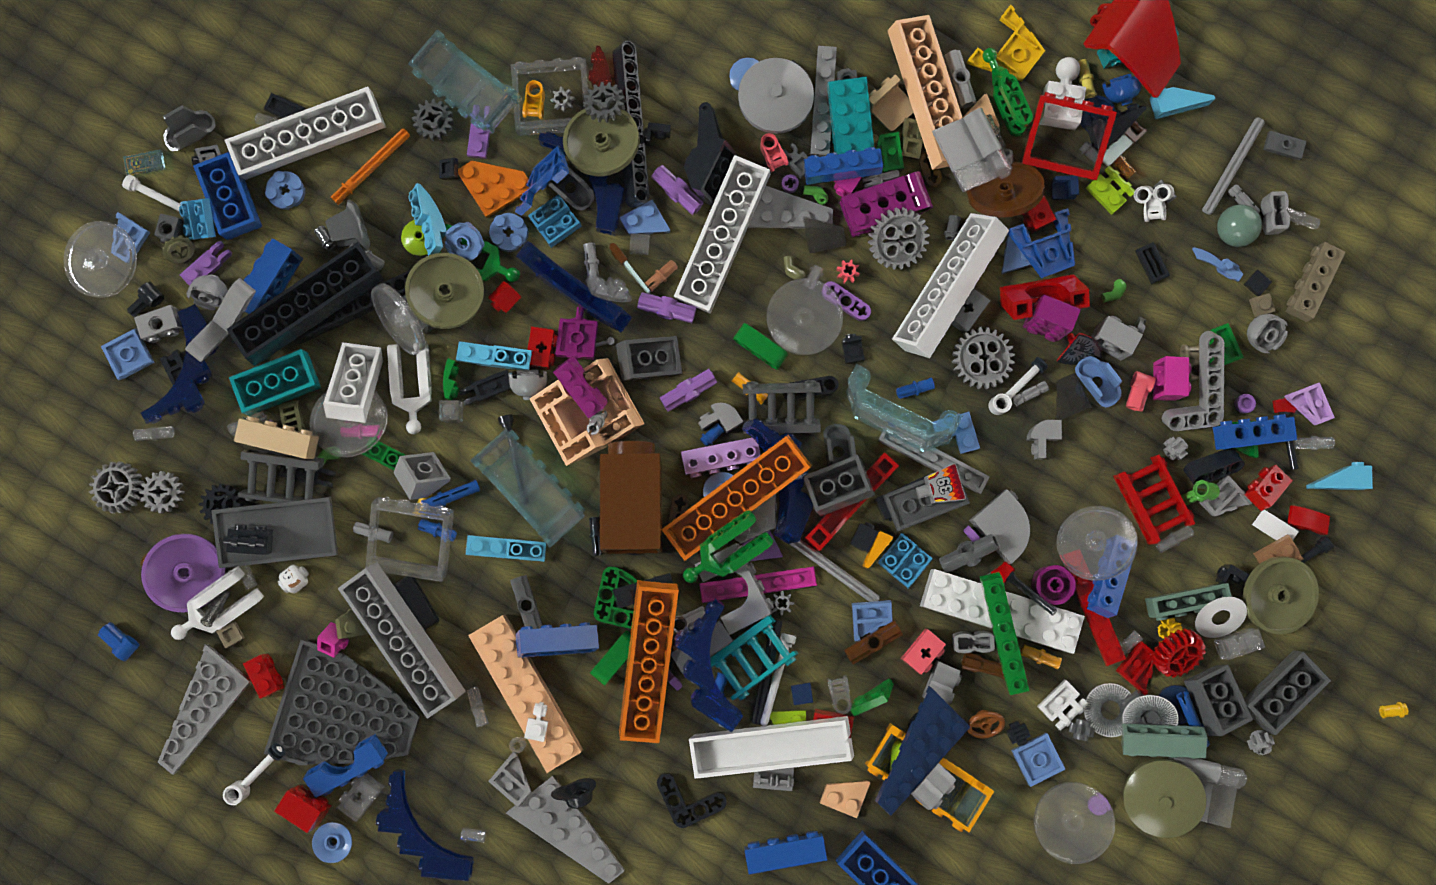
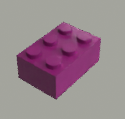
(1051, 318)

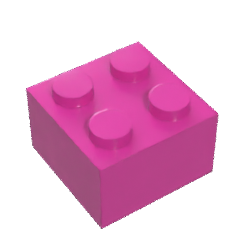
(1171, 378)

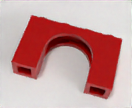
(1018, 298)

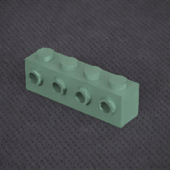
(1184, 601)
(1164, 741)

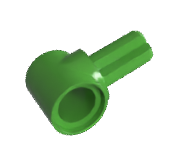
(1199, 492)

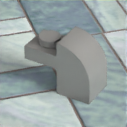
(724, 414)
(1040, 433)

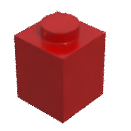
(504, 297)

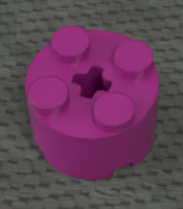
(1057, 574)

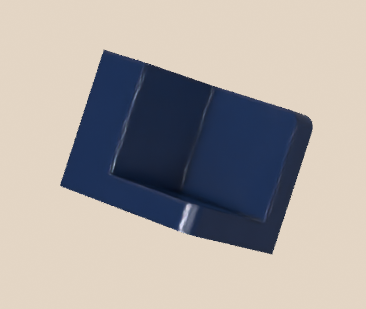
(1064, 187)

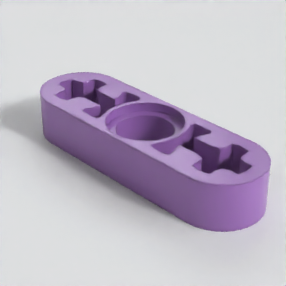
(860, 305)

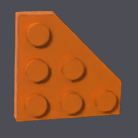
(493, 185)

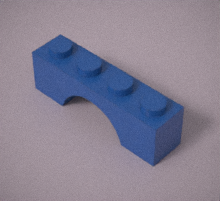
(325, 777)

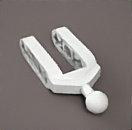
(413, 404)
(195, 613)

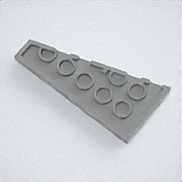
(785, 210)
(206, 701)

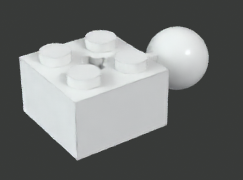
(1056, 115)

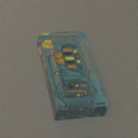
(144, 162)

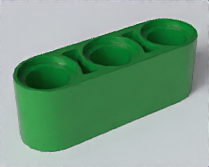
(760, 346)
(612, 659)

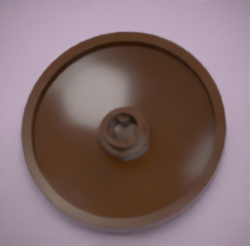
(1010, 195)

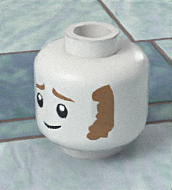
(293, 579)

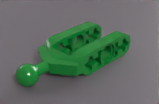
(999, 78)
(493, 263)
(736, 559)

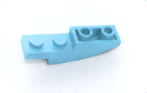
(429, 217)
(494, 356)
(505, 548)

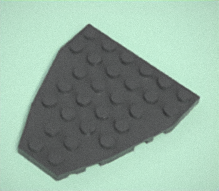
(334, 707)

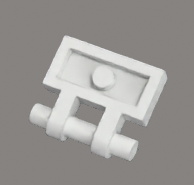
(1059, 700)

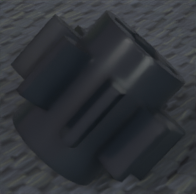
(1018, 733)

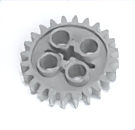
(898, 222)
(966, 359)

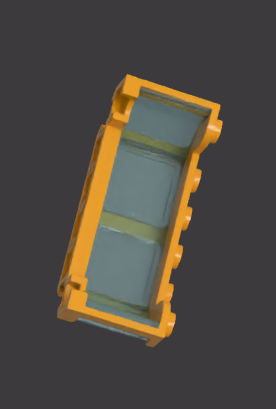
(961, 805)

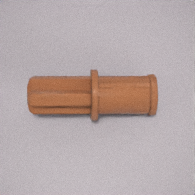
(661, 275)

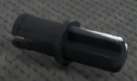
(595, 535)

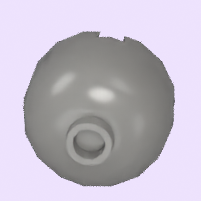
(207, 291)
(1267, 332)
(527, 383)

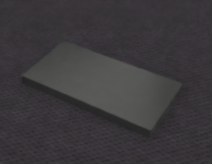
(299, 530)

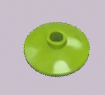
(410, 242)

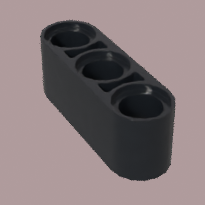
(824, 392)
(1214, 466)
(417, 601)

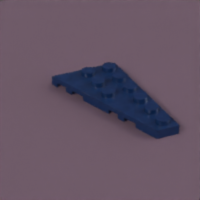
(924, 745)

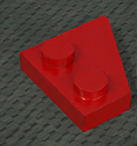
(1138, 667)

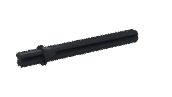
(763, 686)

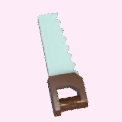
(1123, 143)
(622, 259)

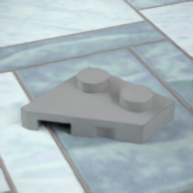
(1229, 499)
(512, 780)

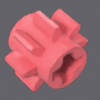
(845, 276)

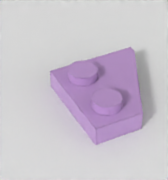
(1311, 403)

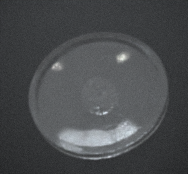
(100, 259)
(804, 316)
(398, 319)
(347, 437)
(1097, 543)
(1074, 822)

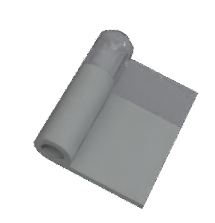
(972, 150)
(1220, 788)

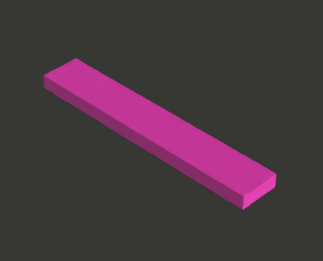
(772, 583)

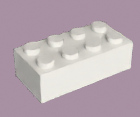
(353, 382)

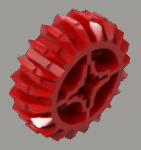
(1179, 653)

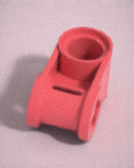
(774, 155)

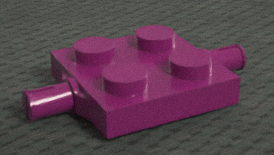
(577, 337)

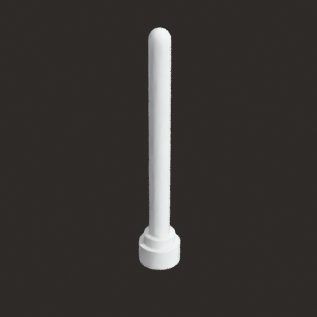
(132, 184)
(787, 640)

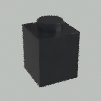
(864, 537)

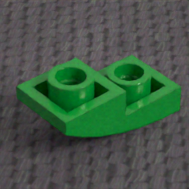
(449, 386)
(384, 455)

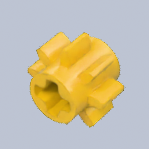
(1167, 626)

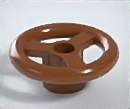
(984, 720)

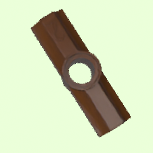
(862, 649)

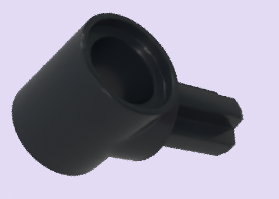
(148, 296)

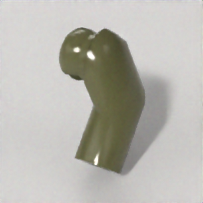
(792, 271)

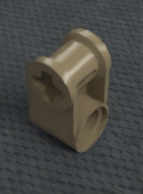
(1193, 354)

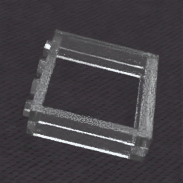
(541, 66)
(407, 568)

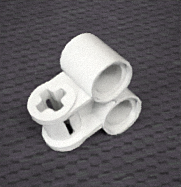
(1154, 202)

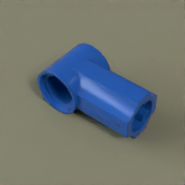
(122, 645)

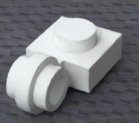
(537, 728)

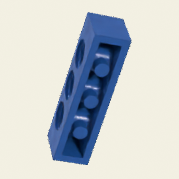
(1283, 431)

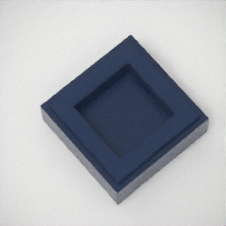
(801, 693)

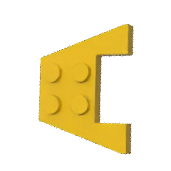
(1018, 53)

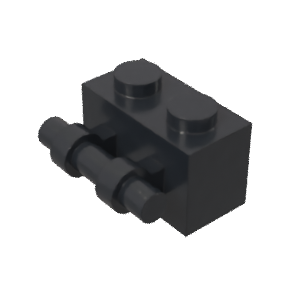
(249, 540)

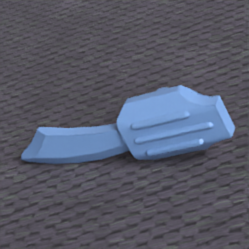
(1224, 267)

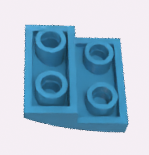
(197, 219)
(554, 220)
(905, 561)

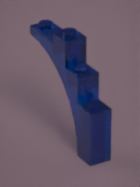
(608, 197)
(572, 288)
(184, 391)
(794, 504)
(698, 670)
(398, 818)

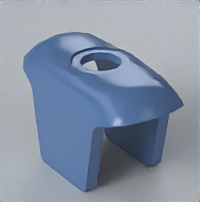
(1110, 390)

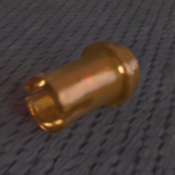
(1124, 166)

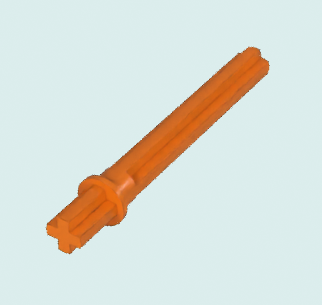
(370, 166)

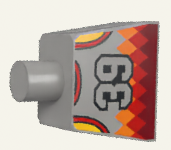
(942, 486)

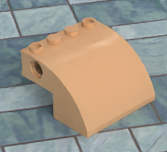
(568, 423)

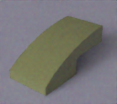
(911, 139)

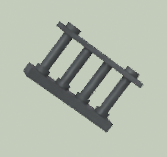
(789, 424)
(274, 459)

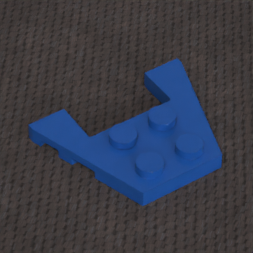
(551, 167)
(1048, 253)

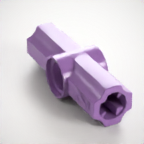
(677, 189)
(666, 307)
(688, 390)

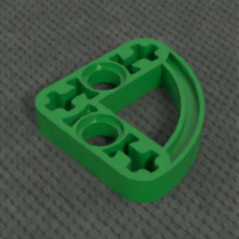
(613, 611)

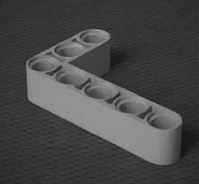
(228, 313)
(1206, 389)

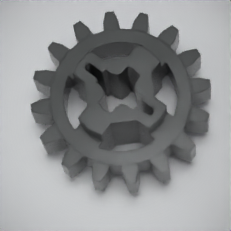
(604, 102)
(441, 117)

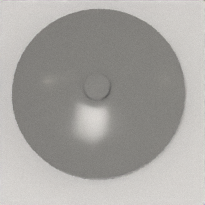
(775, 95)

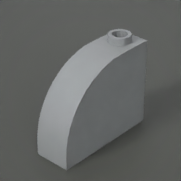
(1007, 522)

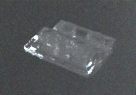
(612, 290)

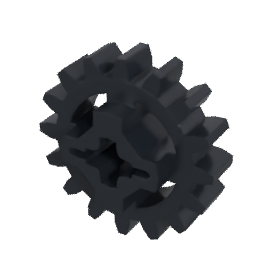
(212, 500)

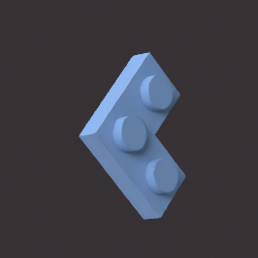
(966, 435)

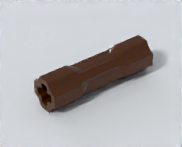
(978, 664)

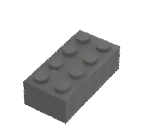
(1285, 692)

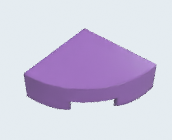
(674, 681)

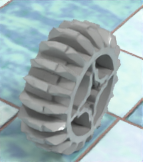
(111, 473)

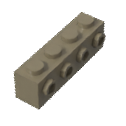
(1315, 281)

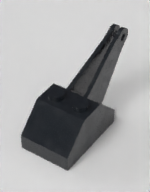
(710, 159)

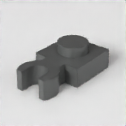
(797, 161)

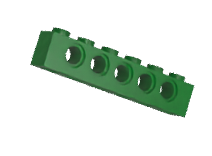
(1004, 633)

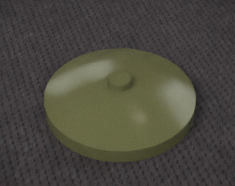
(601, 146)
(444, 290)
(1281, 595)
(1164, 798)

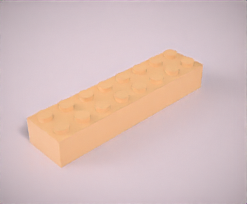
(925, 80)
(522, 688)

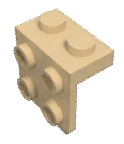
(890, 104)

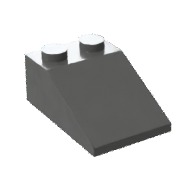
(648, 358)

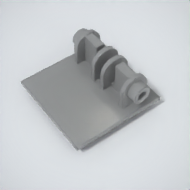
(774, 779)

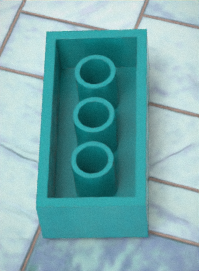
(850, 115)
(275, 382)

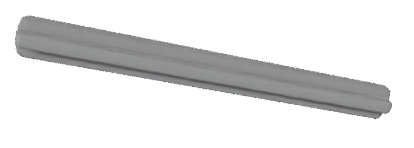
(1233, 166)
(836, 571)

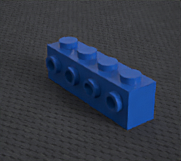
(843, 166)
(1108, 594)
(556, 640)
(785, 853)

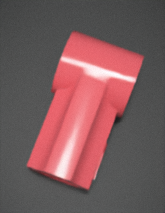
(1141, 386)

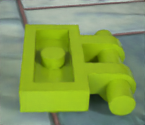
(1106, 193)

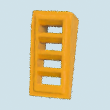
(880, 543)

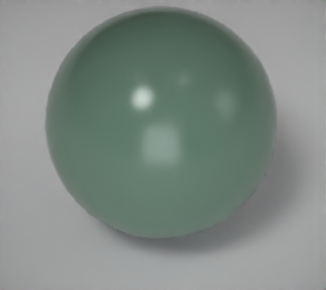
(1239, 225)

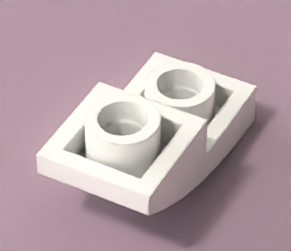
(1274, 526)

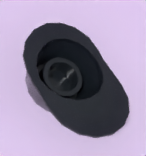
(576, 793)

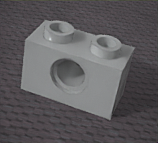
(149, 321)

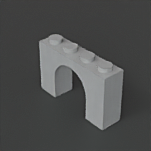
(756, 604)

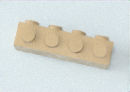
(276, 438)

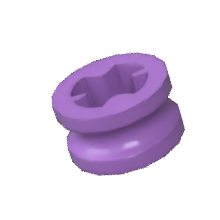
(785, 180)

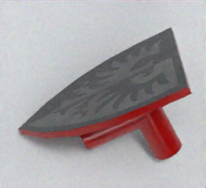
(1079, 348)

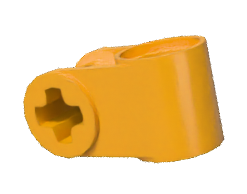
(534, 104)

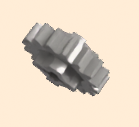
(161, 501)

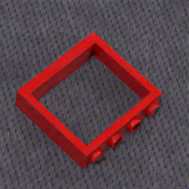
(1061, 167)

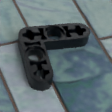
(682, 807)

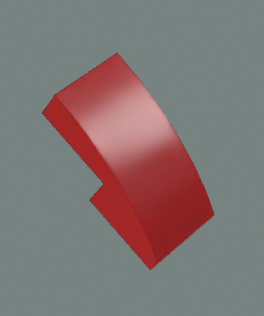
(1308, 519)

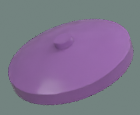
(179, 570)

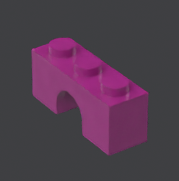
(572, 378)

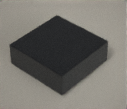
(448, 168)
(1257, 283)

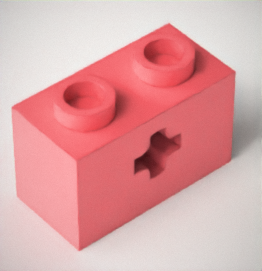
(925, 641)

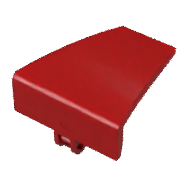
(1141, 37)

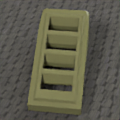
(300, 423)

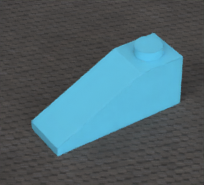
(1178, 100)
(1347, 478)

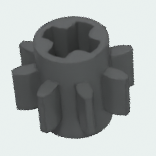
(1081, 729)

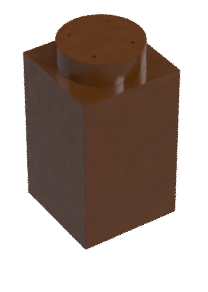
(631, 499)

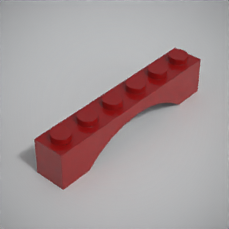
(832, 522)

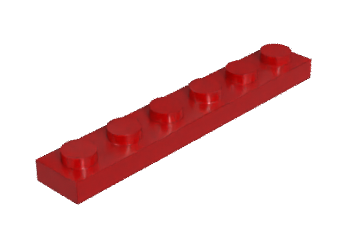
(1099, 625)

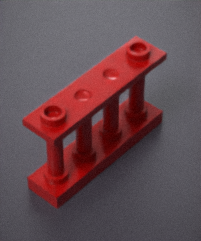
(1144, 515)

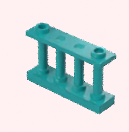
(735, 650)

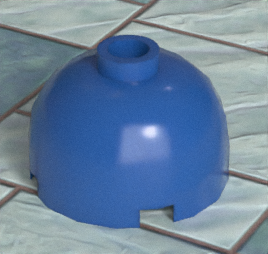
(1122, 89)

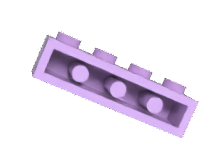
(720, 456)

